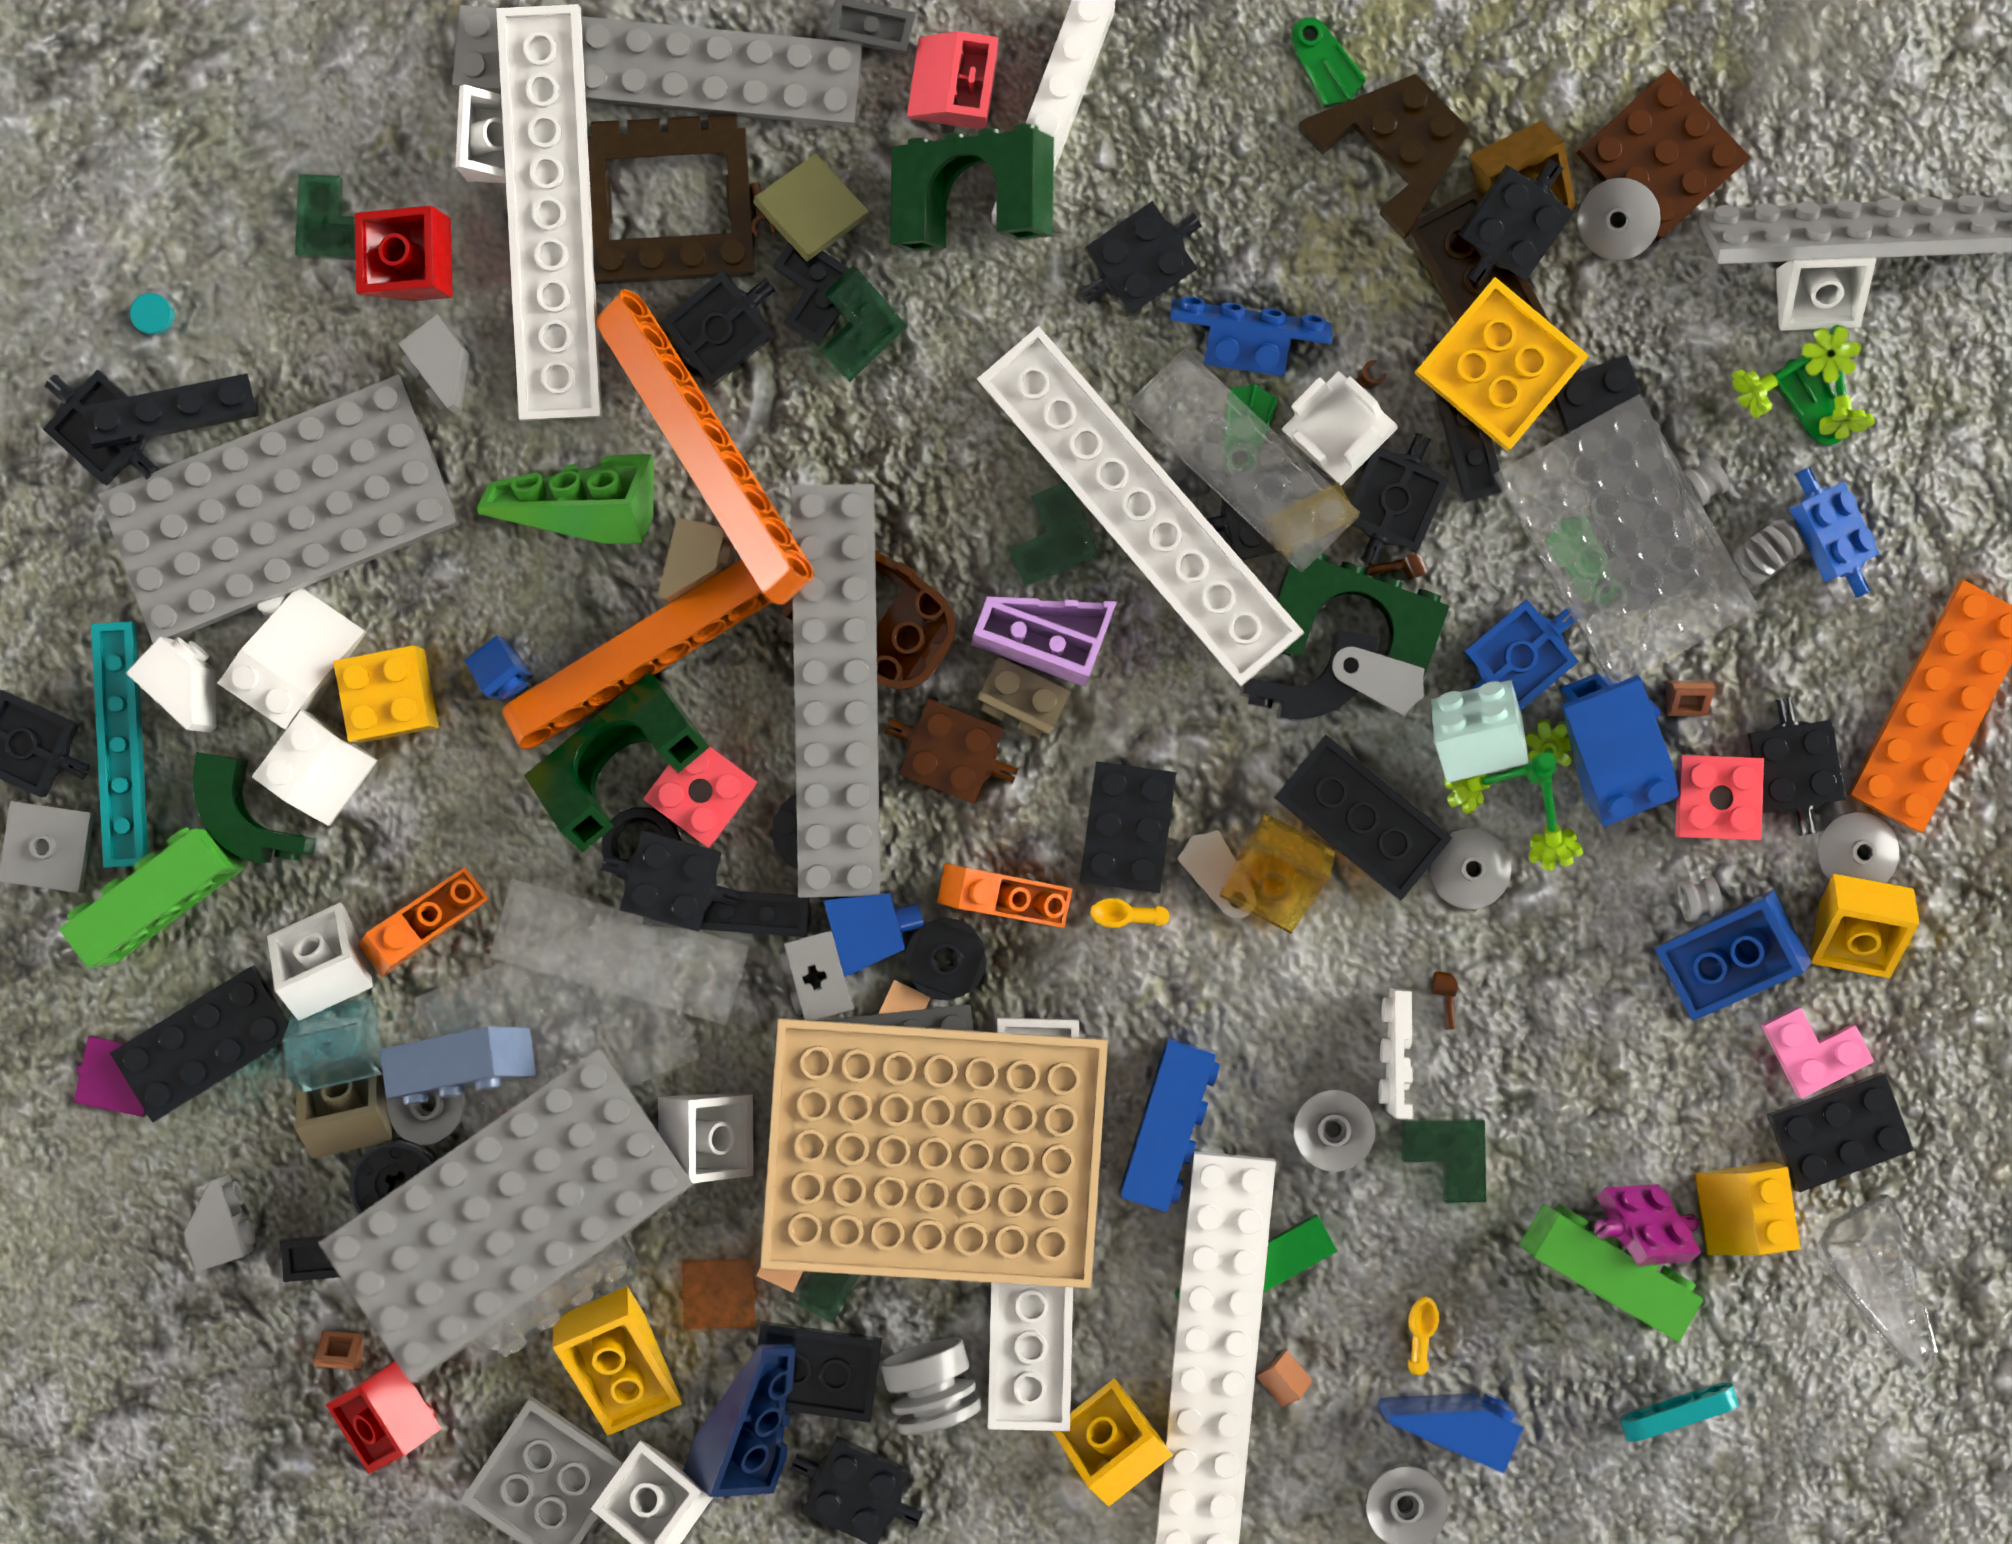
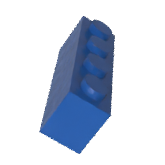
(1167, 1125)

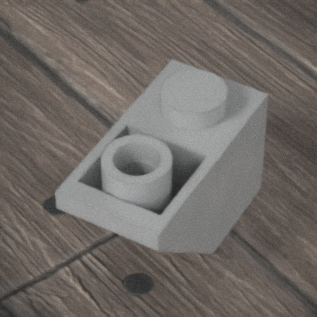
(441, 360)
(218, 1226)

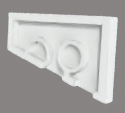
(1399, 1076)

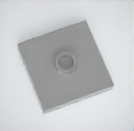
(46, 847)

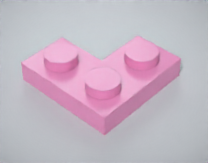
(1812, 1062)

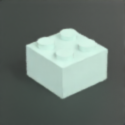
(1479, 730)

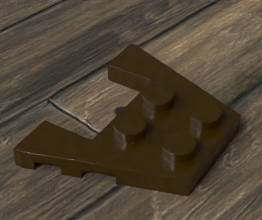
(1408, 130)

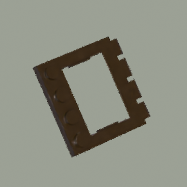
(674, 255)

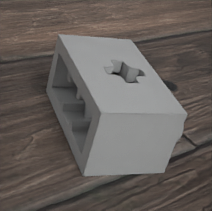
(834, 994)

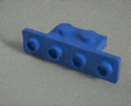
(1247, 337)

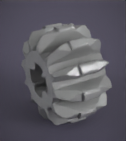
(1770, 551)

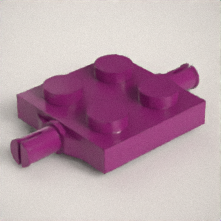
(1647, 1224)

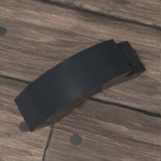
(1314, 698)

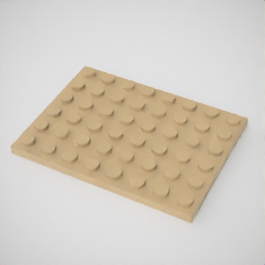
(934, 1153)

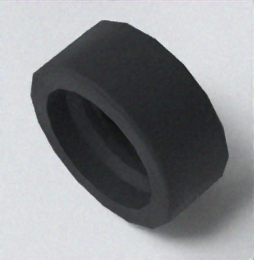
(630, 816)

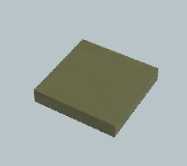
(811, 207)

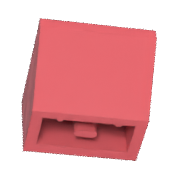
(954, 79)

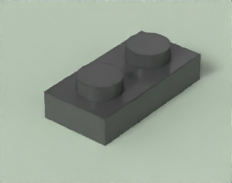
(872, 26)

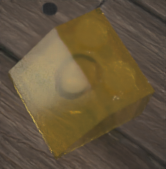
(1278, 873)

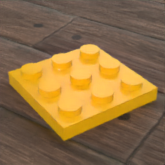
(1501, 364)

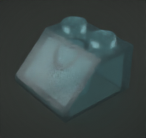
(333, 1046)

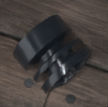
(371, 1174)

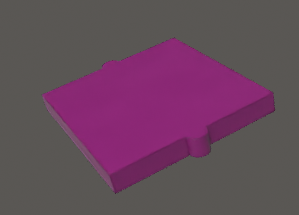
(102, 1082)

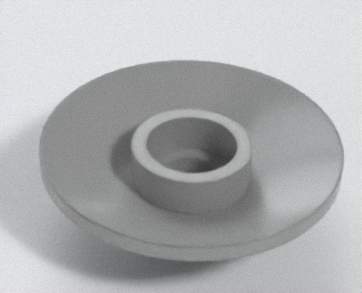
(1635, 203)
(1844, 835)
(1450, 874)
(425, 1126)
(1349, 1145)
(1421, 1520)

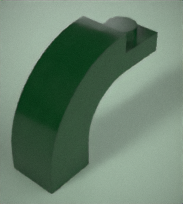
(222, 809)

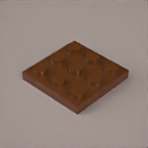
(1667, 146)

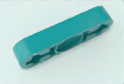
(1679, 1411)

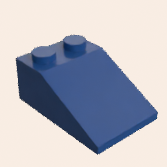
(1619, 751)
(1734, 956)
(1460, 1422)

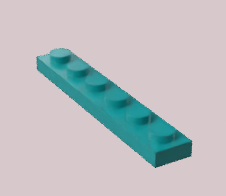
(119, 744)

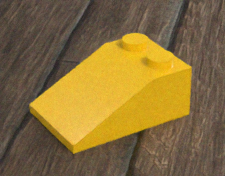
(615, 1361)

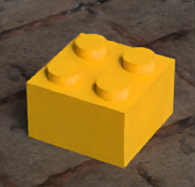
(386, 694)

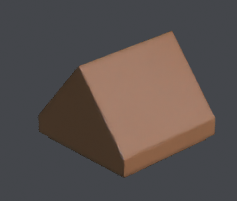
(1688, 697)
(340, 1350)
(1285, 1379)

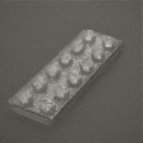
(1243, 460)
(619, 951)

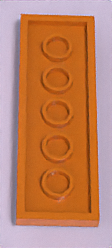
(1938, 709)

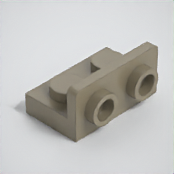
(1022, 696)

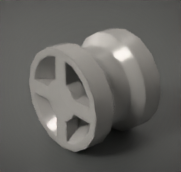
(1707, 479)
(1700, 899)

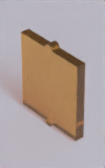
(718, 1293)

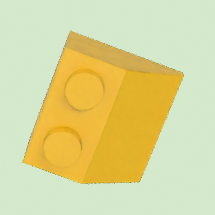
(1863, 925)
(1747, 1210)
(1112, 1443)

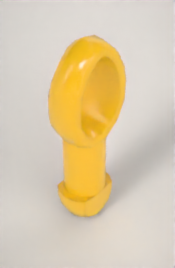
(1118, 913)
(1423, 1323)

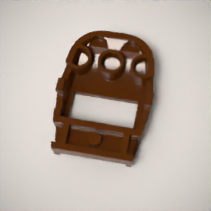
(913, 631)

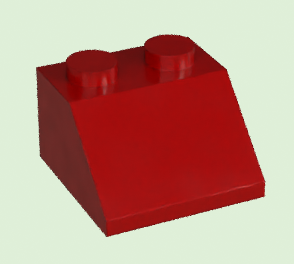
(404, 254)
(383, 1417)

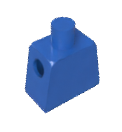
(869, 928)

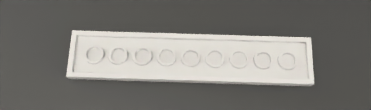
(549, 212)
(1140, 506)
(1031, 1324)
(1215, 1349)

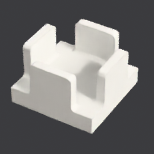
(1338, 425)

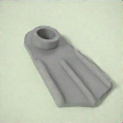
(1381, 678)
(1209, 864)

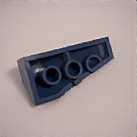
(742, 1439)

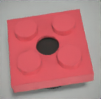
(702, 795)
(1719, 797)

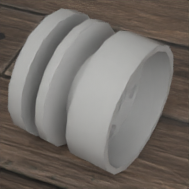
(933, 1395)

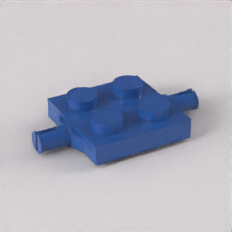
(1834, 531)
(1523, 650)

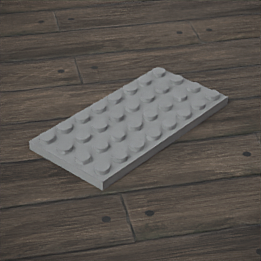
(278, 509)
(505, 1215)

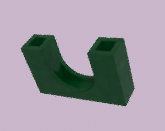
(928, 168)
(1411, 618)
(569, 774)

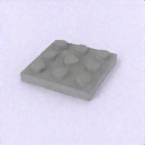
(543, 1479)

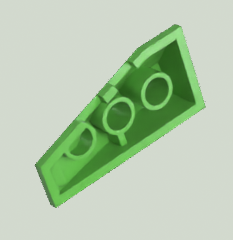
(591, 503)

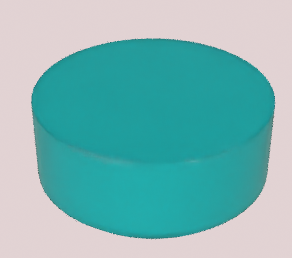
(152, 314)

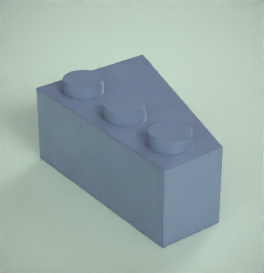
(457, 1062)

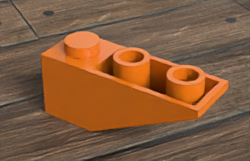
(1004, 895)
(422, 922)

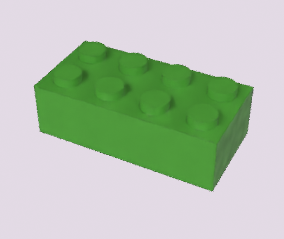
(149, 898)
(1599, 1264)

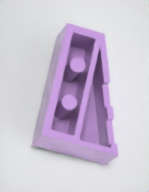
(1045, 635)

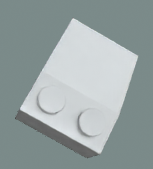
(292, 658)

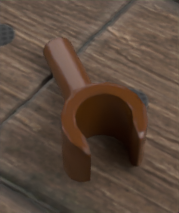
(755, 190)
(1363, 378)
(1412, 565)
(1446, 985)

